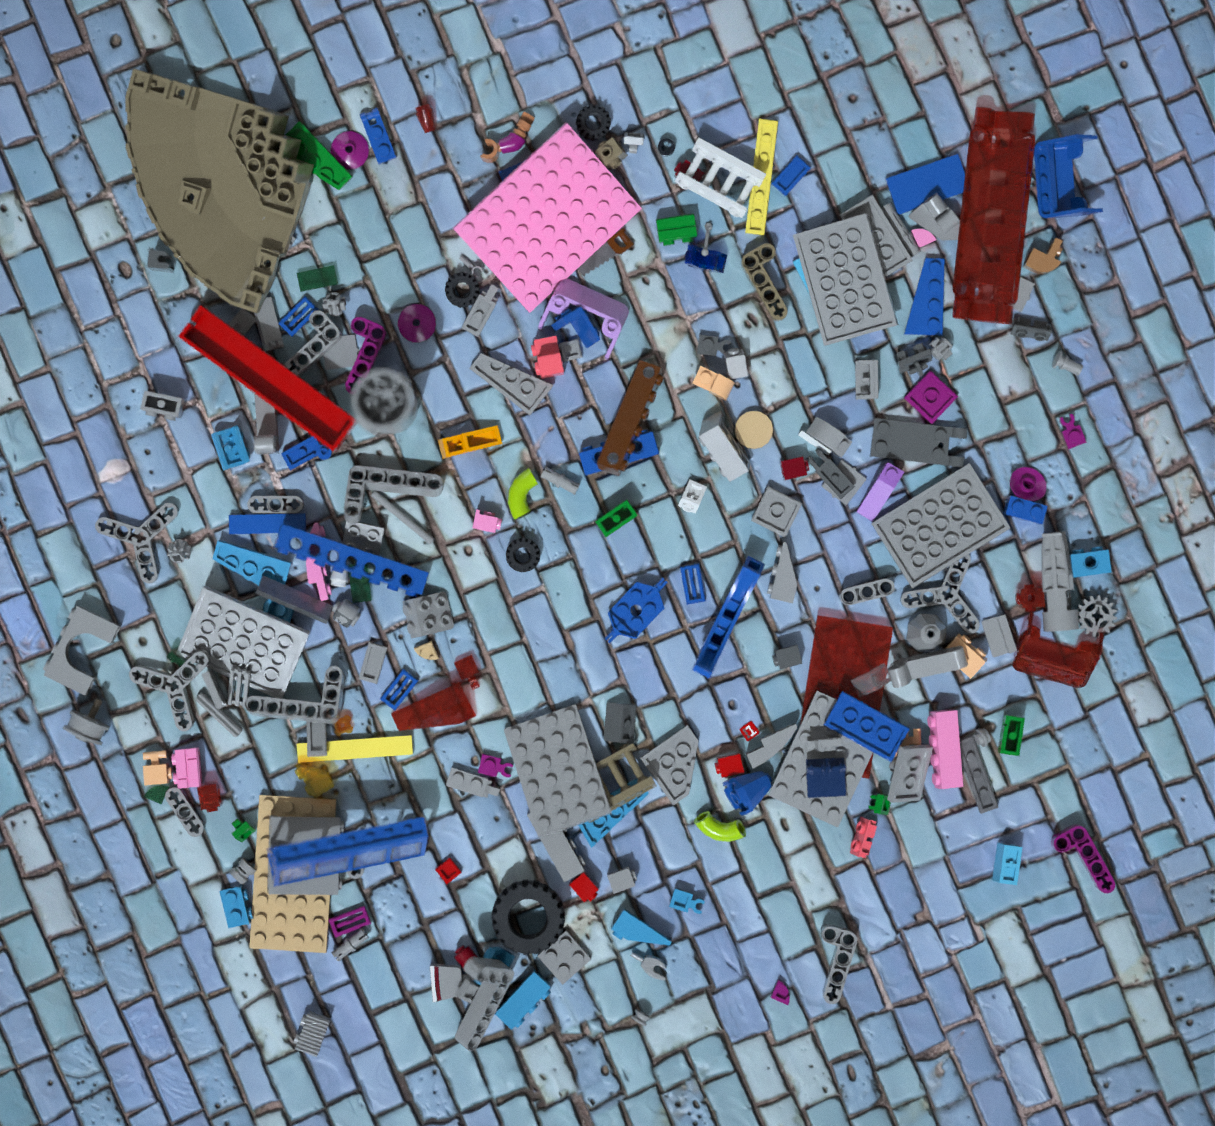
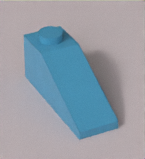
(634, 929)

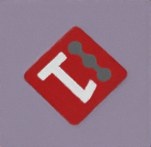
(749, 731)

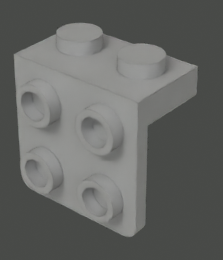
(428, 615)

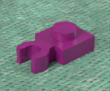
(1073, 434)
(491, 766)

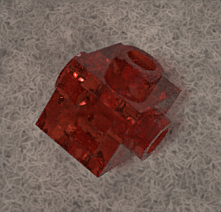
(1037, 599)

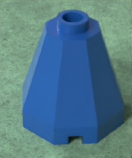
(747, 790)

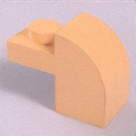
(713, 382)

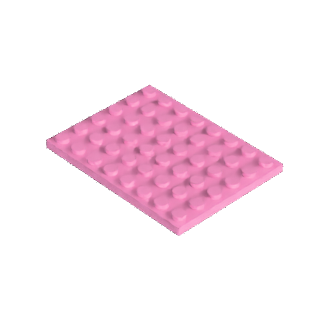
(547, 217)

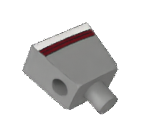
(446, 980)

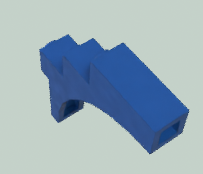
(728, 616)

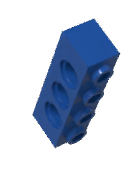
(649, 449)

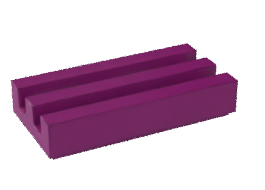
(365, 915)

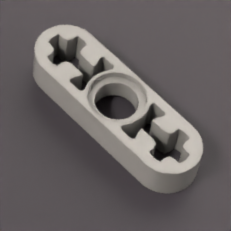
(280, 498)
(182, 796)

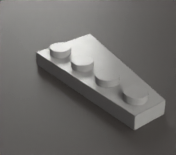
(514, 384)

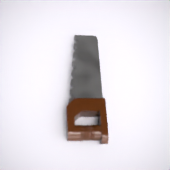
(606, 252)

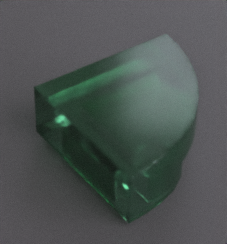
(173, 657)
(157, 793)

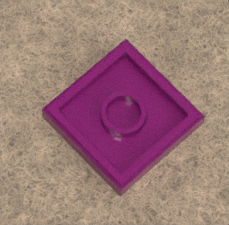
(930, 397)

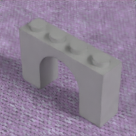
(60, 667)

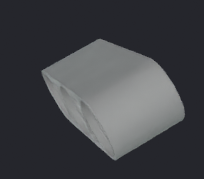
(857, 591)

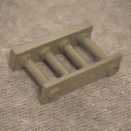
(627, 792)

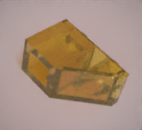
(315, 778)

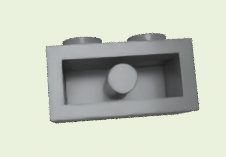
(162, 404)

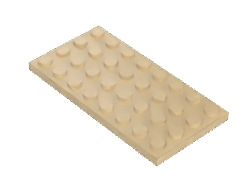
(284, 919)

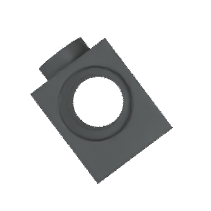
(787, 657)

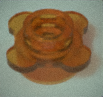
(346, 729)

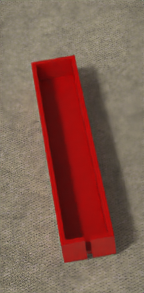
(268, 378)

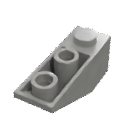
(784, 580)

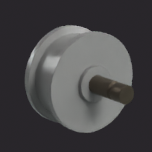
(86, 726)

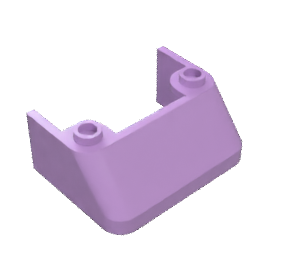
(592, 301)

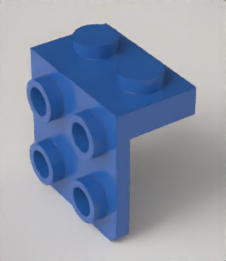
(581, 323)

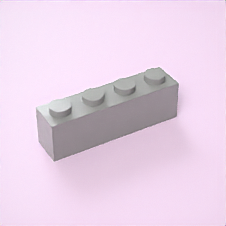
(562, 853)

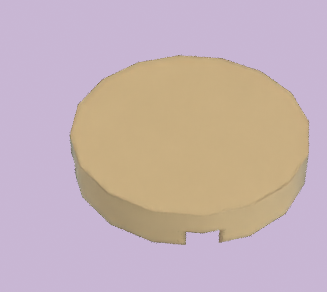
(753, 429)

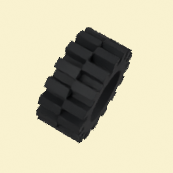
(596, 111)
(462, 278)
(511, 558)

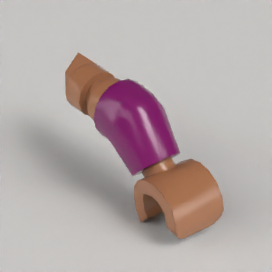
(510, 143)

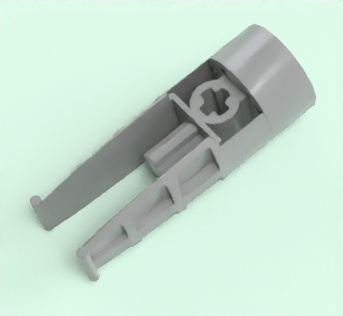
(1057, 583)

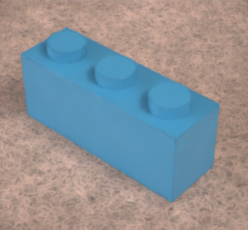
(523, 1000)

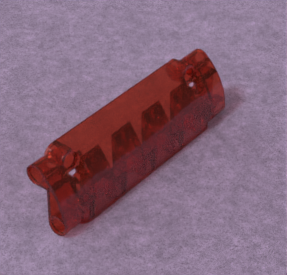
(993, 216)

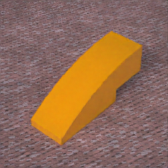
(470, 442)

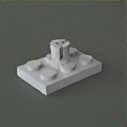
(909, 773)

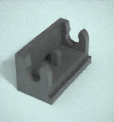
(157, 260)

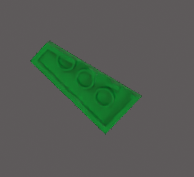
(314, 152)

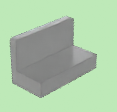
(999, 635)

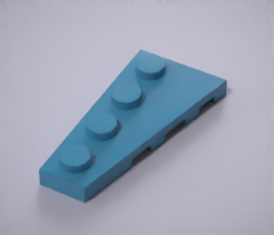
(599, 828)

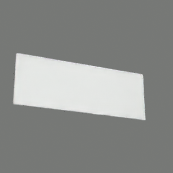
(815, 443)

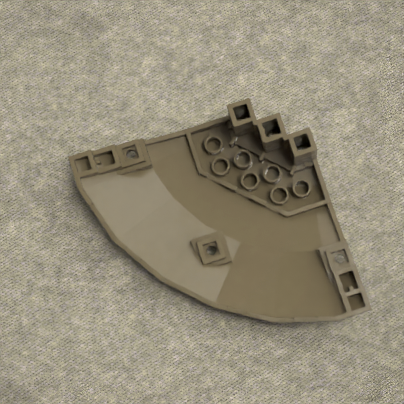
(236, 169)

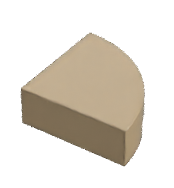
(427, 651)

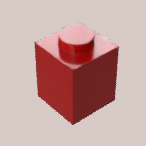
(729, 765)
(584, 887)

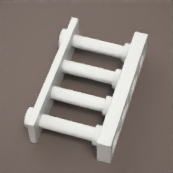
(720, 159)

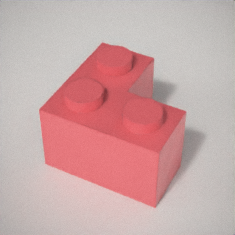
(548, 357)

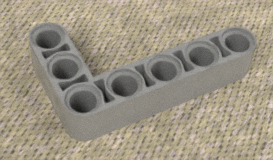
(267, 429)
(386, 485)
(303, 706)
(494, 980)

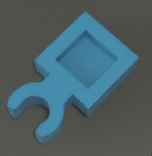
(683, 901)

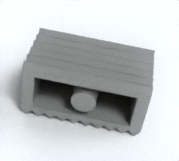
(312, 1033)

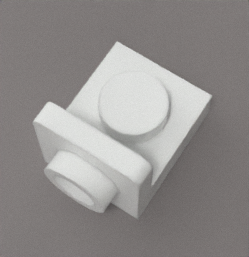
(692, 496)

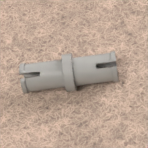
(560, 480)
(350, 944)

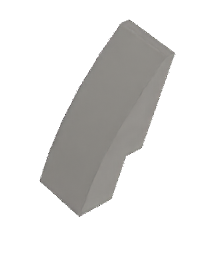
(771, 745)

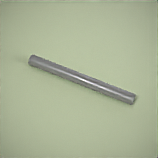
(401, 516)

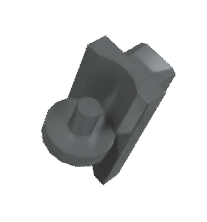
(915, 363)

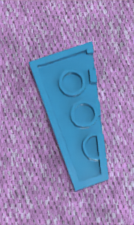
(250, 563)

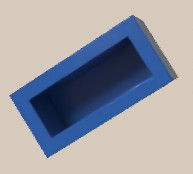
(1025, 510)

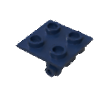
(826, 777)

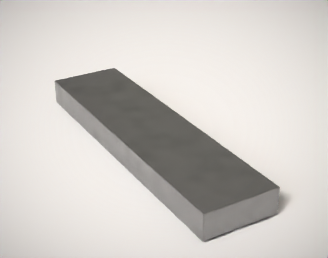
(294, 599)
(977, 775)

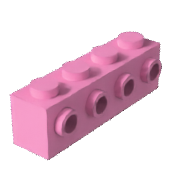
(946, 749)

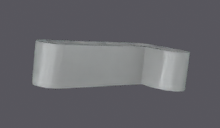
(308, 350)
(926, 664)
(835, 965)

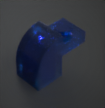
(713, 262)

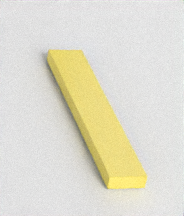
(764, 162)
(360, 748)

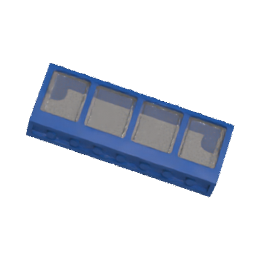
(348, 851)

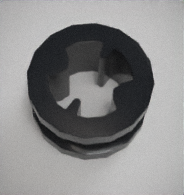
(671, 150)

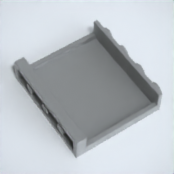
(299, 829)

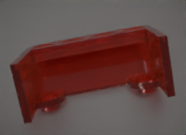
(1054, 660)

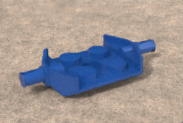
(639, 594)

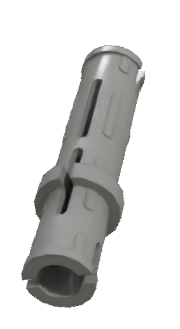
(901, 230)

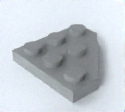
(673, 764)

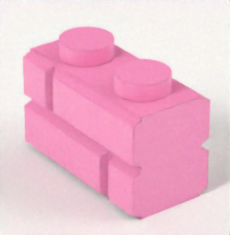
(187, 767)

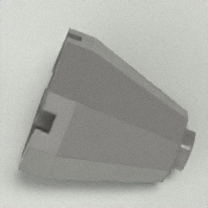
(918, 631)

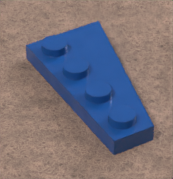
(927, 305)

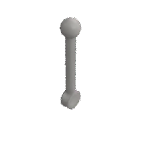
(708, 226)

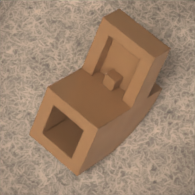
(1044, 263)

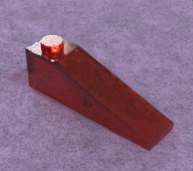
(439, 709)

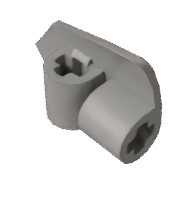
(937, 218)

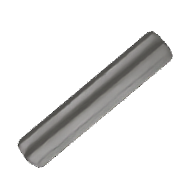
(218, 714)

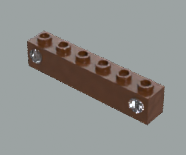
(630, 417)

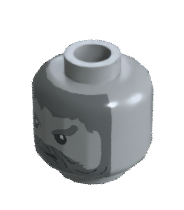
(346, 613)

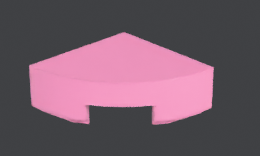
(922, 237)

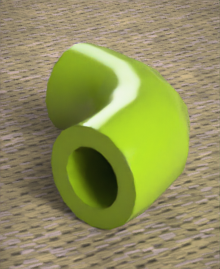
(518, 493)
(719, 831)

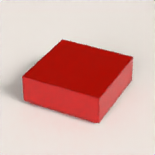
(448, 870)

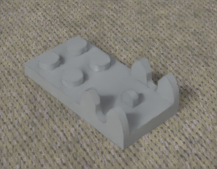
(889, 246)

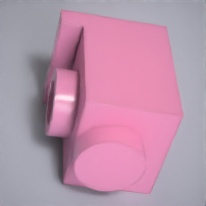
(486, 522)

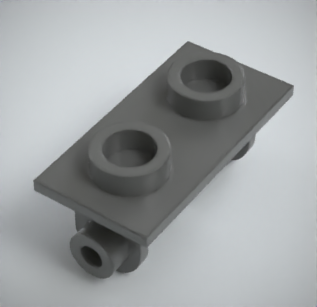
(1040, 331)

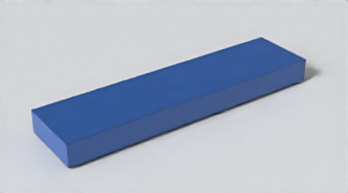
(265, 523)

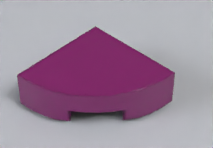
(781, 993)

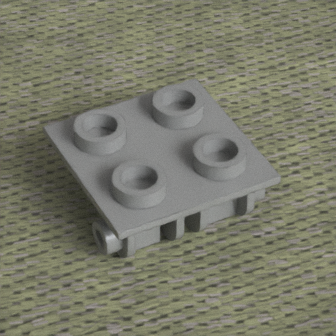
(364, 537)

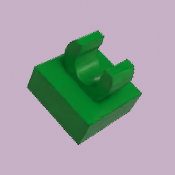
(882, 804)
(243, 830)

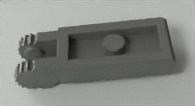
(831, 475)

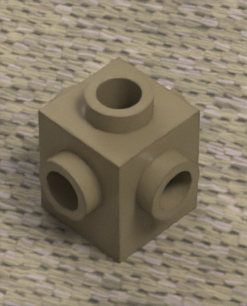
(611, 153)

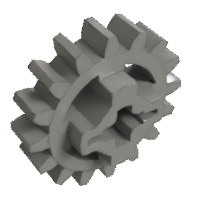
(1097, 606)

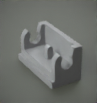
(866, 379)

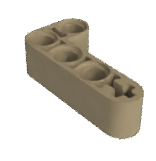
(767, 285)

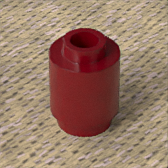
(463, 954)

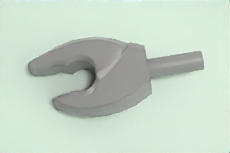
(648, 964)

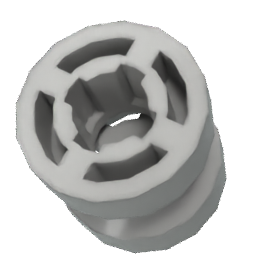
(243, 871)

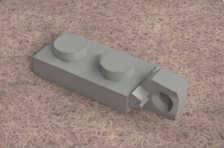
(481, 311)
(471, 783)

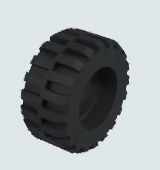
(528, 943)

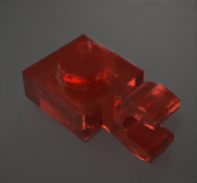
(467, 669)

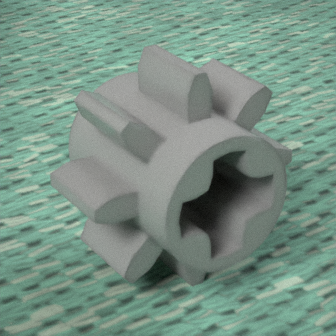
(334, 304)
(941, 348)
(179, 551)

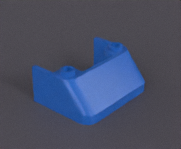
(1056, 177)

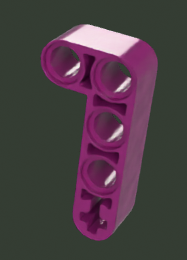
(369, 341)
(1087, 860)

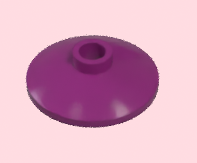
(357, 156)
(416, 333)
(1032, 480)

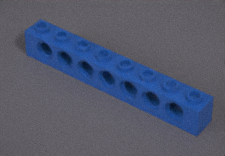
(417, 577)

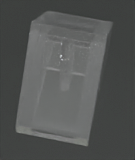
(871, 680)

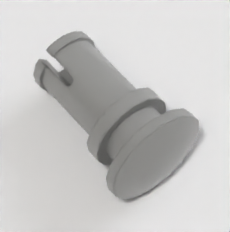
(1066, 363)

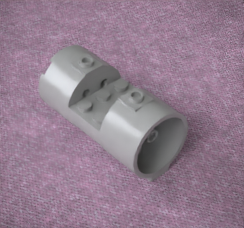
(385, 402)

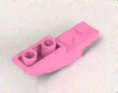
(316, 573)

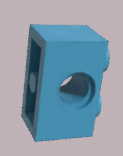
(1100, 565)

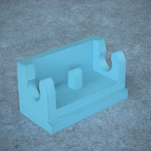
(1007, 864)

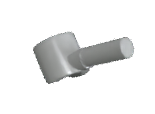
(470, 265)

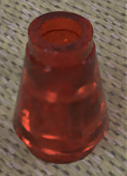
(426, 117)

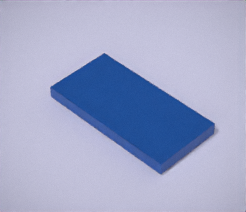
(917, 185)
(866, 726)

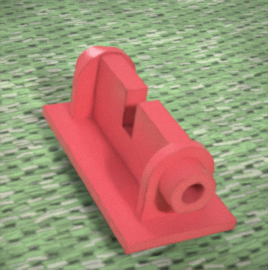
(860, 846)

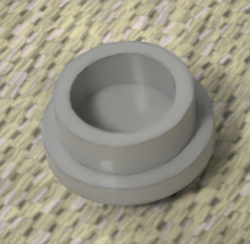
(982, 737)

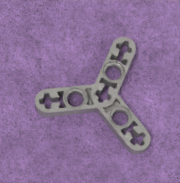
(145, 545)
(950, 602)
(178, 693)

